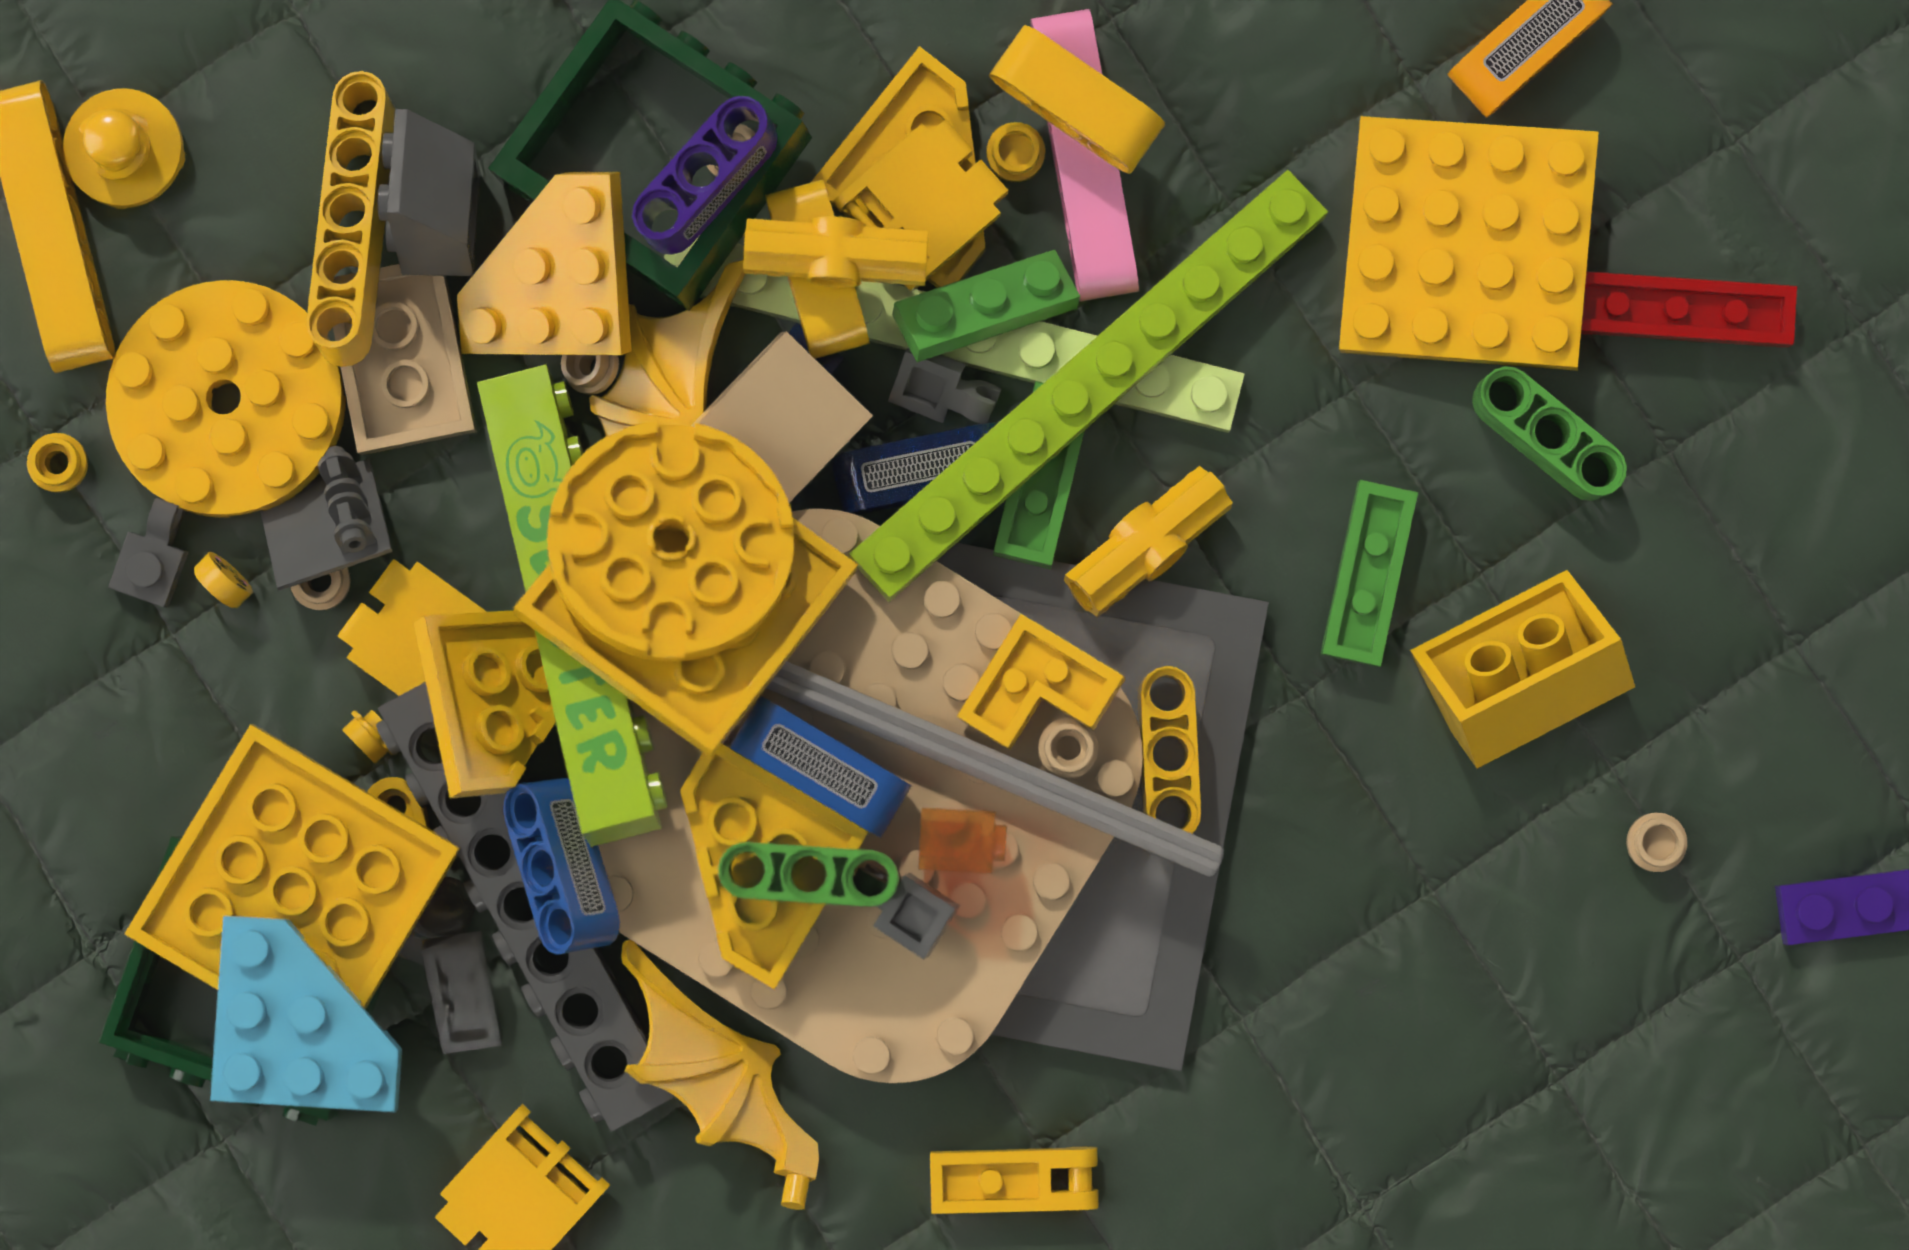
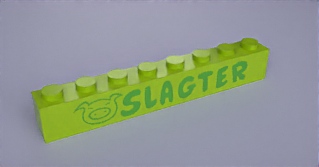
(593, 719)

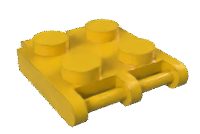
(927, 190)
(386, 640)
(518, 1191)

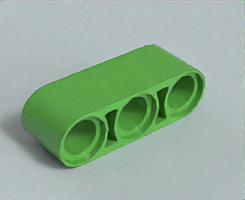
(1578, 437)
(778, 878)

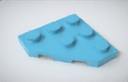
(294, 1027)

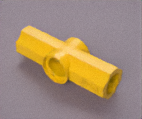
(835, 252)
(1148, 541)

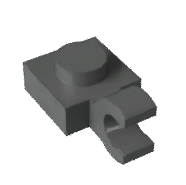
(937, 386)
(150, 563)
(914, 913)

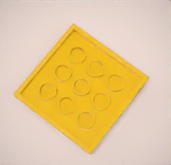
(1469, 242)
(712, 693)
(297, 847)

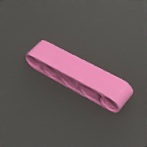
(1089, 185)

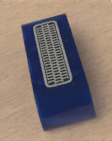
(898, 470)

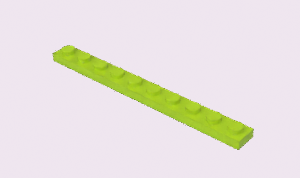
(1087, 386)

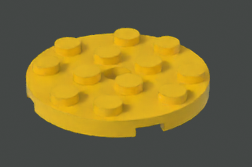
(164, 394)
(658, 600)

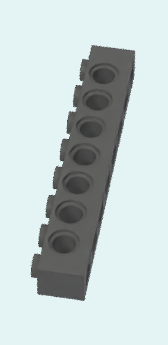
(606, 1098)

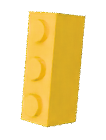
(1524, 668)

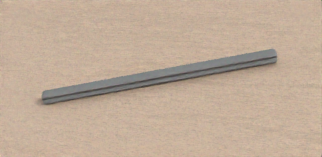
(997, 769)

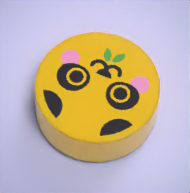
(222, 580)

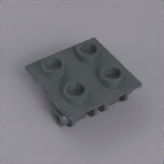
(327, 523)

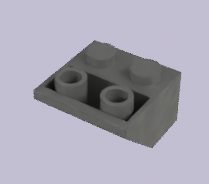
(429, 197)

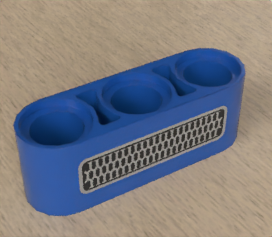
(820, 766)
(560, 868)

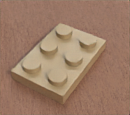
(414, 375)

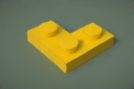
(1035, 667)

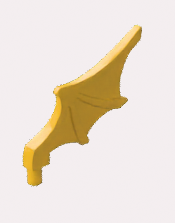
(668, 362)
(719, 1078)

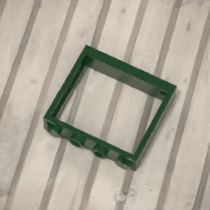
(716, 242)
(186, 1063)

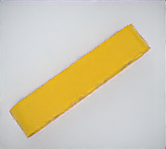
(51, 231)
(356, 245)

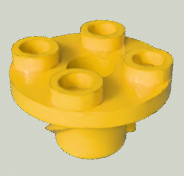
(123, 148)

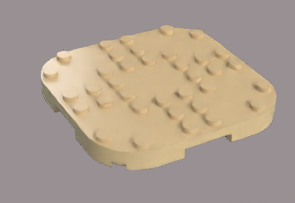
(850, 986)

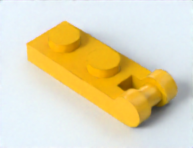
(1011, 1180)

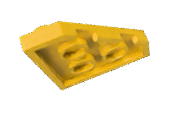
(917, 95)
(554, 276)
(484, 697)
(741, 802)

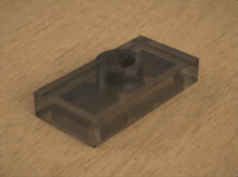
(462, 992)

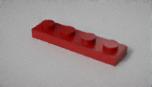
(1689, 309)

